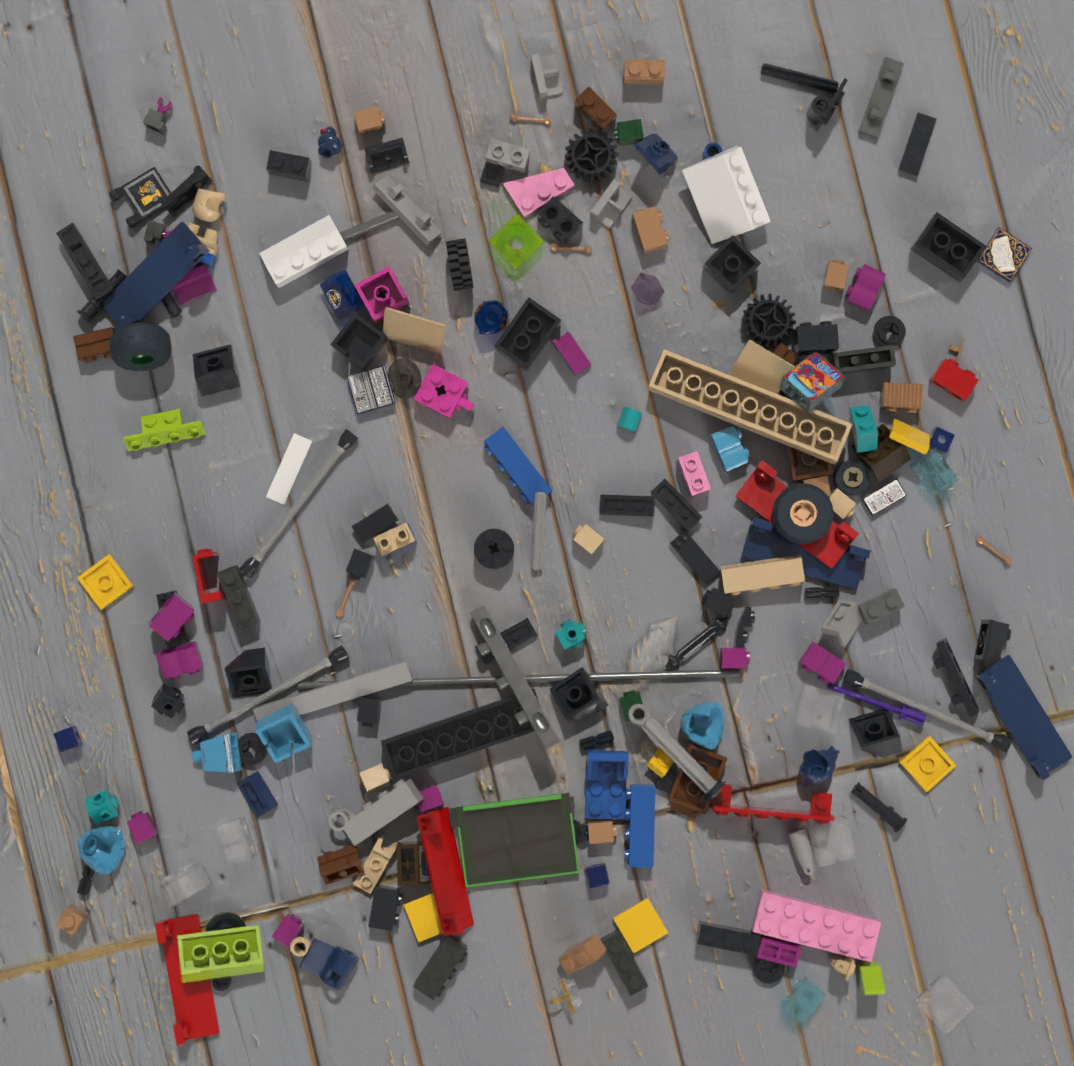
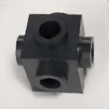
(168, 701)

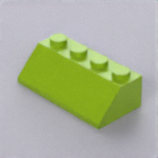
(220, 953)

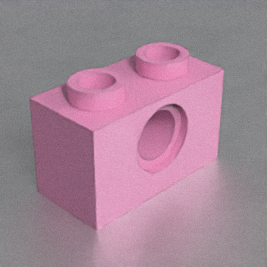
(693, 473)

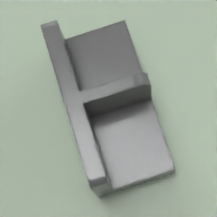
(546, 75)
(610, 204)
(842, 621)

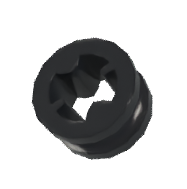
(224, 986)

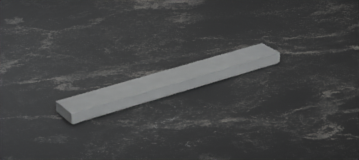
(341, 690)

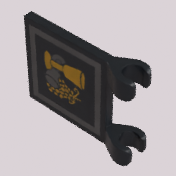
(144, 194)

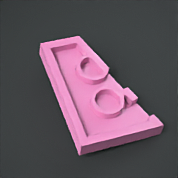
(535, 191)

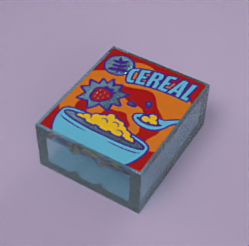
(811, 381)

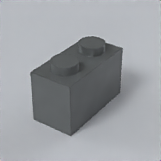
(881, 606)

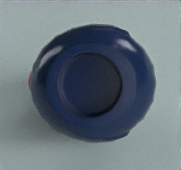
(329, 143)

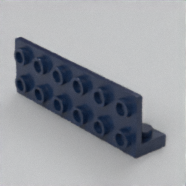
(155, 276)
(766, 542)
(1023, 716)

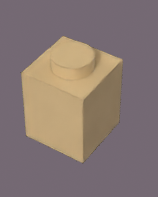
(841, 504)
(587, 538)
(376, 779)

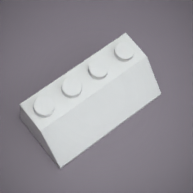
(303, 251)

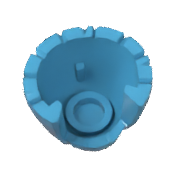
(704, 724)
(102, 848)

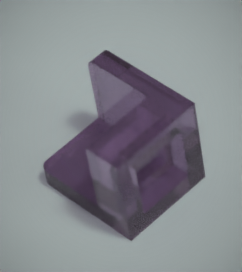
(647, 289)

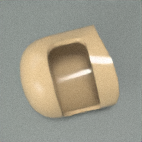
(207, 199)

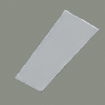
(289, 469)

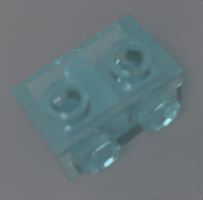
(934, 472)
(802, 1001)

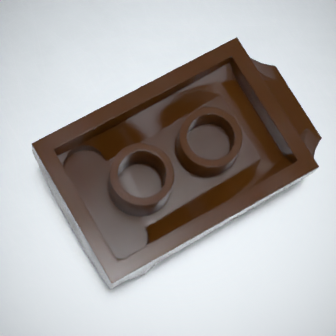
(806, 466)
(685, 793)

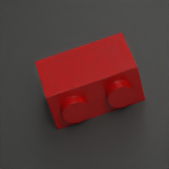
(954, 379)

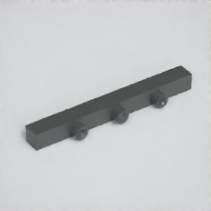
(513, 678)

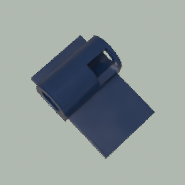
(656, 152)
(329, 962)

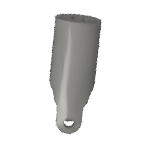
(802, 849)

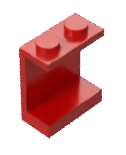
(205, 595)

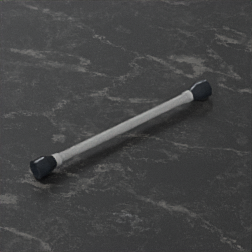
(252, 564)
(855, 679)
(199, 733)

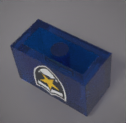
(342, 294)

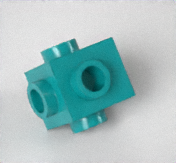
(563, 637)
(102, 806)

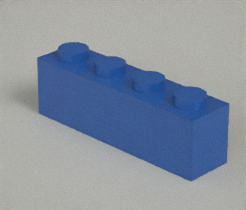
(516, 464)
(641, 825)

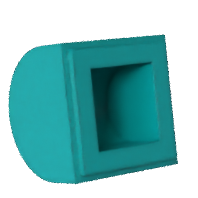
(629, 419)

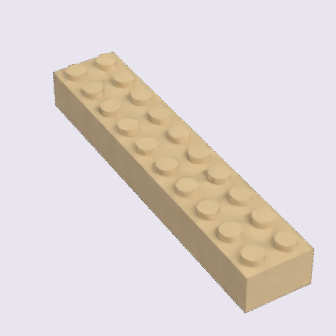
(749, 407)

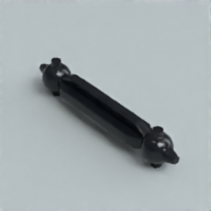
(697, 642)

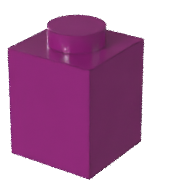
(734, 658)
(432, 798)
(142, 826)
(288, 929)

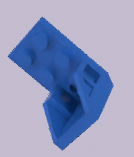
(606, 784)

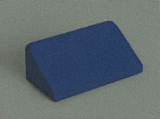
(257, 794)

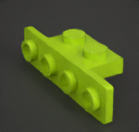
(163, 429)

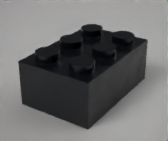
(948, 247)
(527, 334)

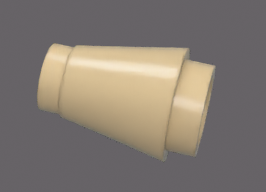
(296, 949)

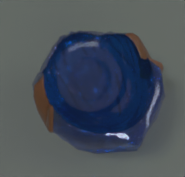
(490, 317)

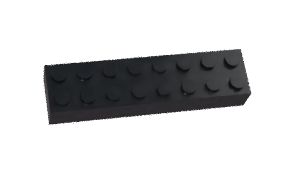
(455, 736)

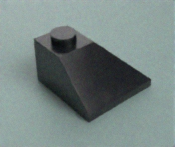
(991, 638)
(249, 673)
(578, 696)
(877, 733)

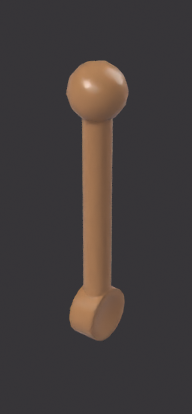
(546, 120)
(554, 247)
(980, 540)
(339, 613)

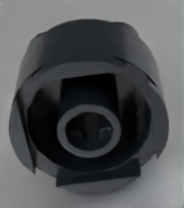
(483, 553)

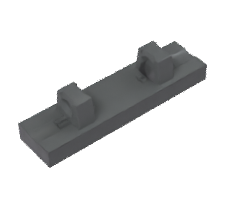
(880, 98)

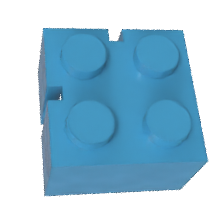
(283, 728)

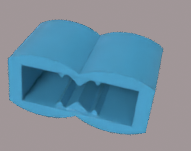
(729, 448)

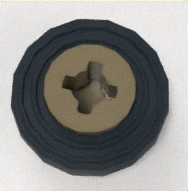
(845, 477)

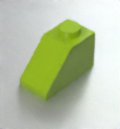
(870, 978)

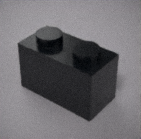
(288, 166)
(384, 907)

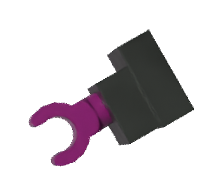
(155, 119)
(155, 231)

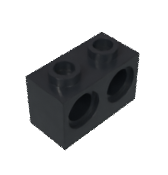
(564, 216)

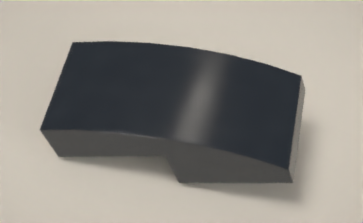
(375, 523)
(746, 619)

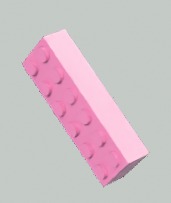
(815, 925)

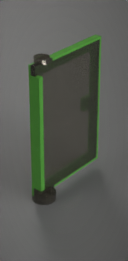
(516, 839)

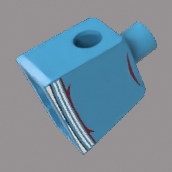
(219, 754)

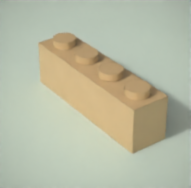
(762, 574)

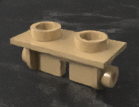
(843, 965)

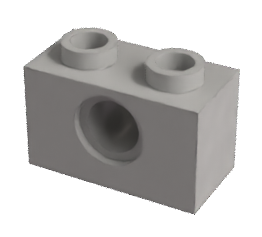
(507, 155)

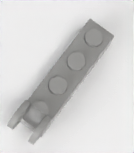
(377, 814)

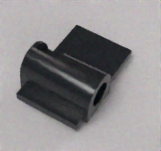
(826, 107)

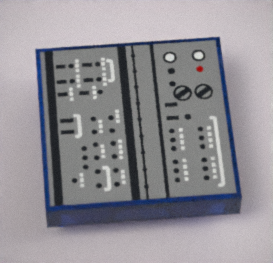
(371, 389)

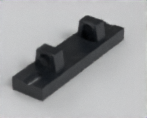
(85, 261)
(965, 695)

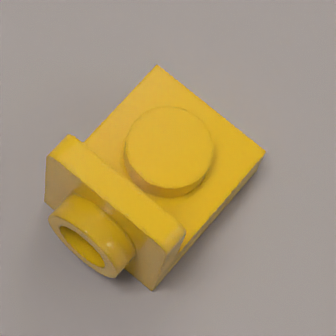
(660, 762)

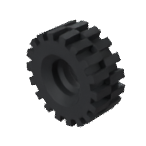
(459, 264)

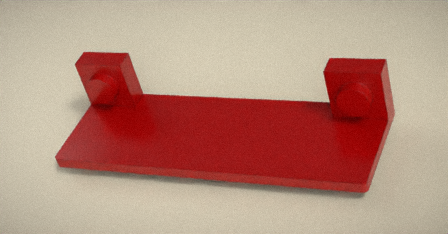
(760, 494)
(819, 808)
(445, 871)
(191, 1000)

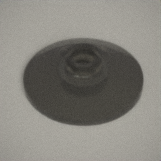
(398, 375)

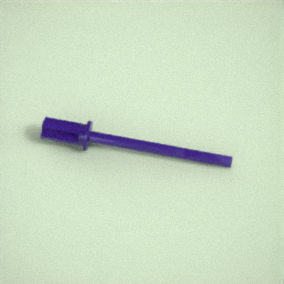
(904, 713)

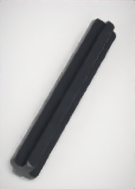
(799, 77)

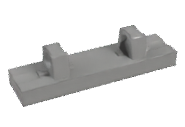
(407, 210)

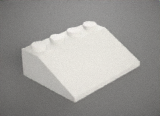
(726, 195)

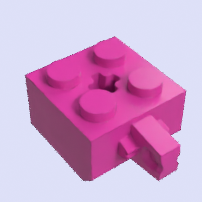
(386, 282)
(444, 404)

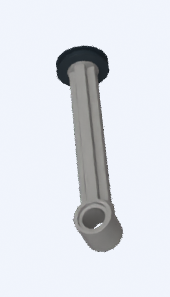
(677, 753)

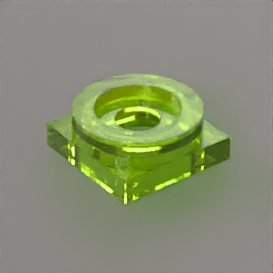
(516, 227)

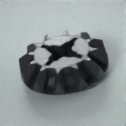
(897, 327)
(247, 757)
(763, 975)

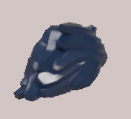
(817, 766)

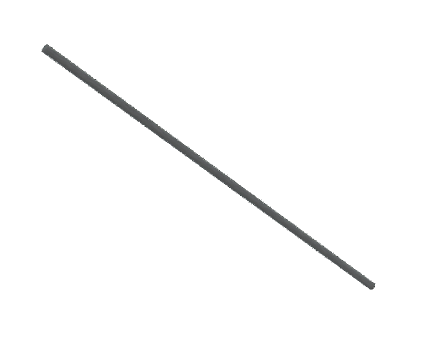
(553, 678)

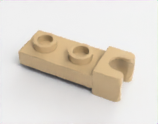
(375, 865)

